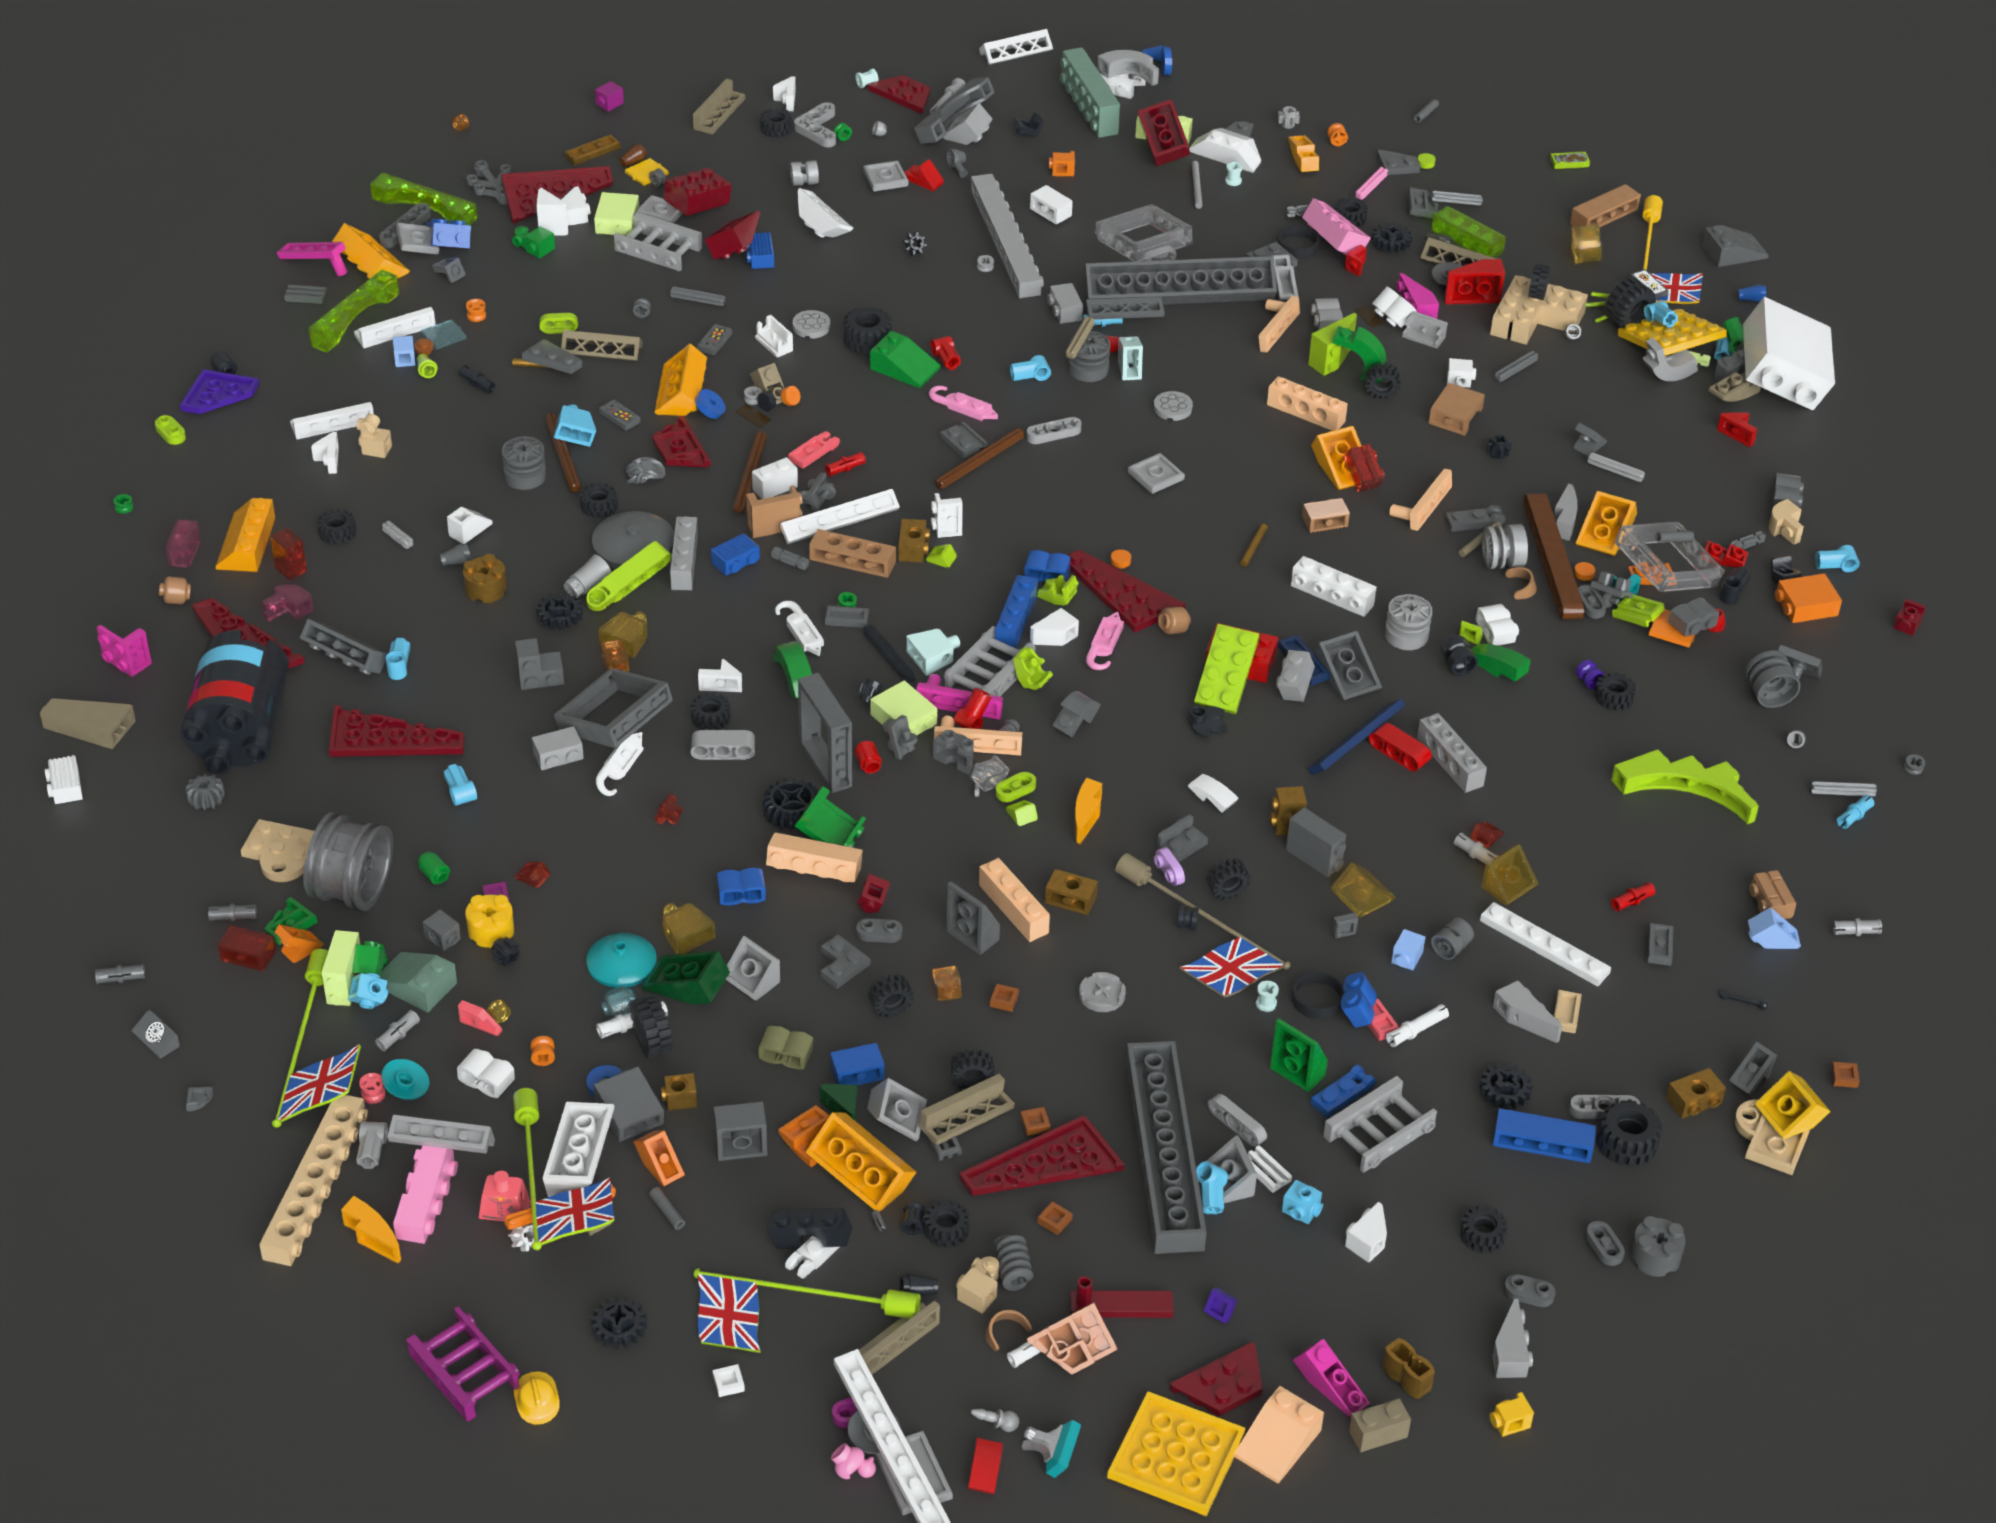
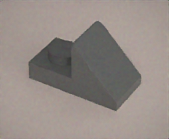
(1588, 440)
(1753, 1068)

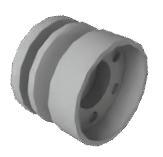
(1504, 546)
(1408, 622)

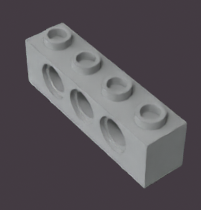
(1452, 753)

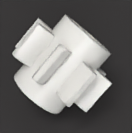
(518, 1238)

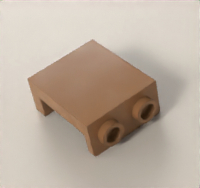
(1456, 408)
(767, 514)

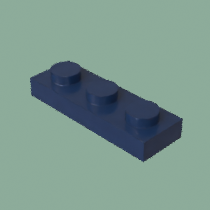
(1294, 643)

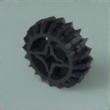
(791, 801)

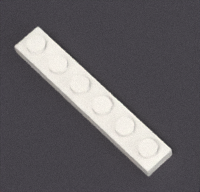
(839, 516)
(1545, 944)

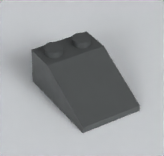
(1731, 246)
(1348, 666)
(970, 920)

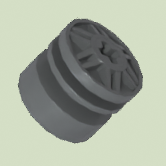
(1092, 359)
(524, 463)
(1772, 679)

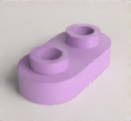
(1170, 866)

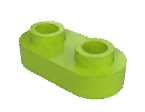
(558, 322)
(170, 430)
(1015, 787)

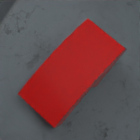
(1730, 557)
(985, 1466)

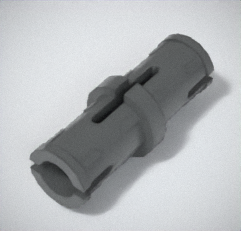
(232, 912)
(120, 973)

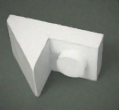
(1120, 86)
(785, 92)
(327, 451)
(724, 680)

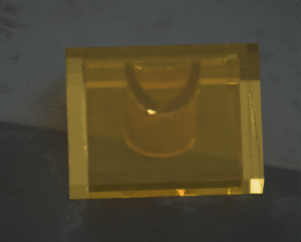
(1509, 876)
(1361, 890)

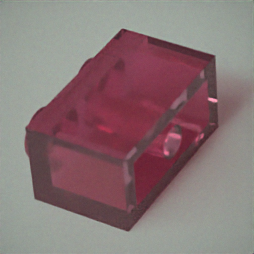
(183, 543)

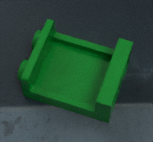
(829, 823)

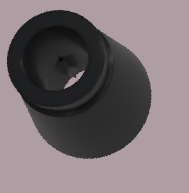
(919, 1284)

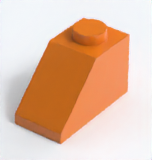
(659, 1157)

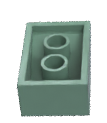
(419, 978)

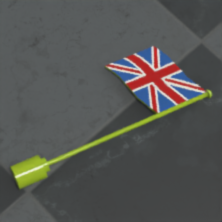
(322, 1080)
(567, 1211)
(731, 1308)

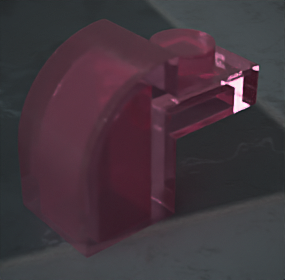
(288, 599)

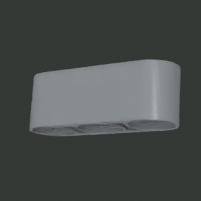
(722, 744)

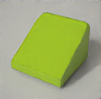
(942, 555)
(1471, 632)
(1022, 812)

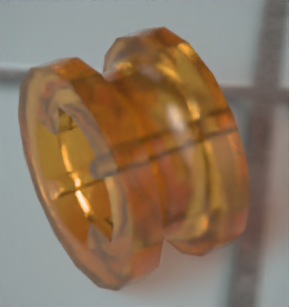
(460, 122)

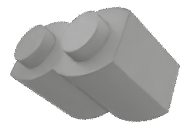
(1326, 312)

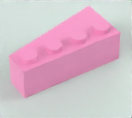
(1334, 227)
(424, 1193)

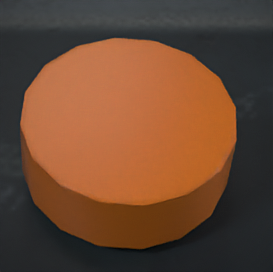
(790, 395)
(1120, 558)
(1584, 571)

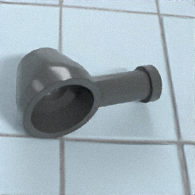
(956, 158)

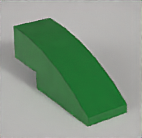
(1501, 660)

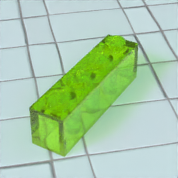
(1468, 232)

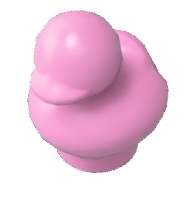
(850, 1459)

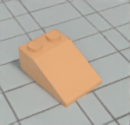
(1280, 1434)

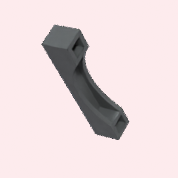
(936, 124)

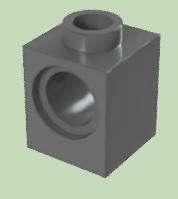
(441, 930)

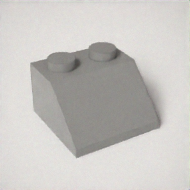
(969, 126)

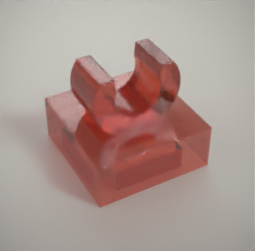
(668, 810)

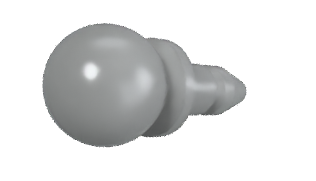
(1005, 1420)

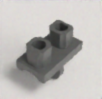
(818, 491)
(1620, 589)
(901, 738)

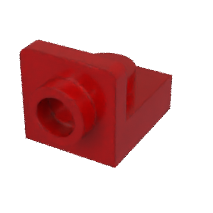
(1355, 260)

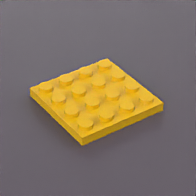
(1686, 333)
(1176, 1453)

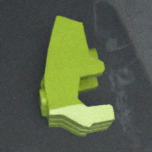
(1058, 591)
(1029, 670)

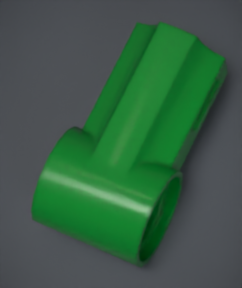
(1735, 333)

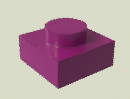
(496, 889)

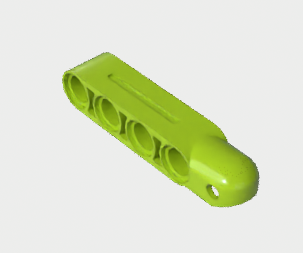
(628, 576)

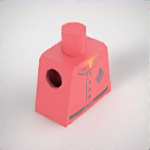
(503, 1196)

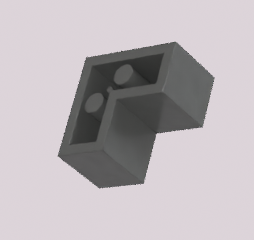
(537, 669)

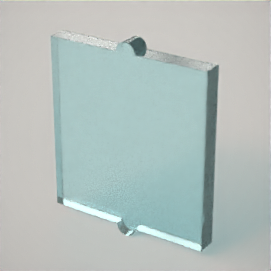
(444, 334)

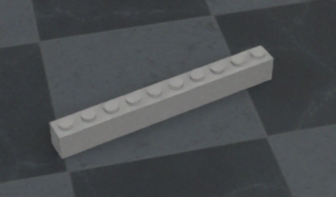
(1006, 236)

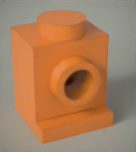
(1062, 164)

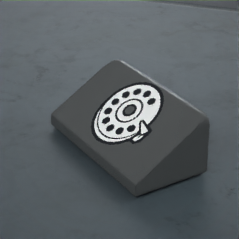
(156, 1035)

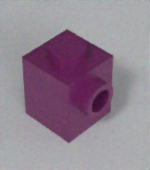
(609, 96)

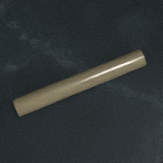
(1474, 543)

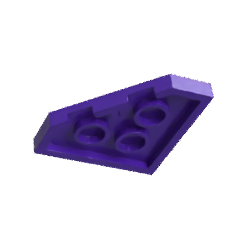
(217, 390)

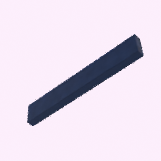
(1356, 737)

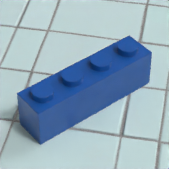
(1016, 610)
(1544, 1135)

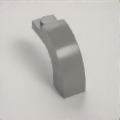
(1129, 62)
(1669, 367)

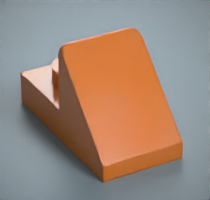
(297, 942)

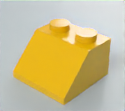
(1792, 1106)

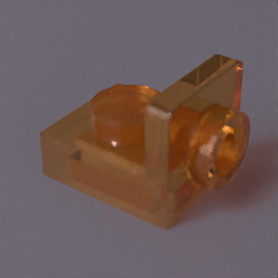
(947, 983)

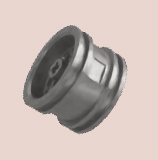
(348, 861)

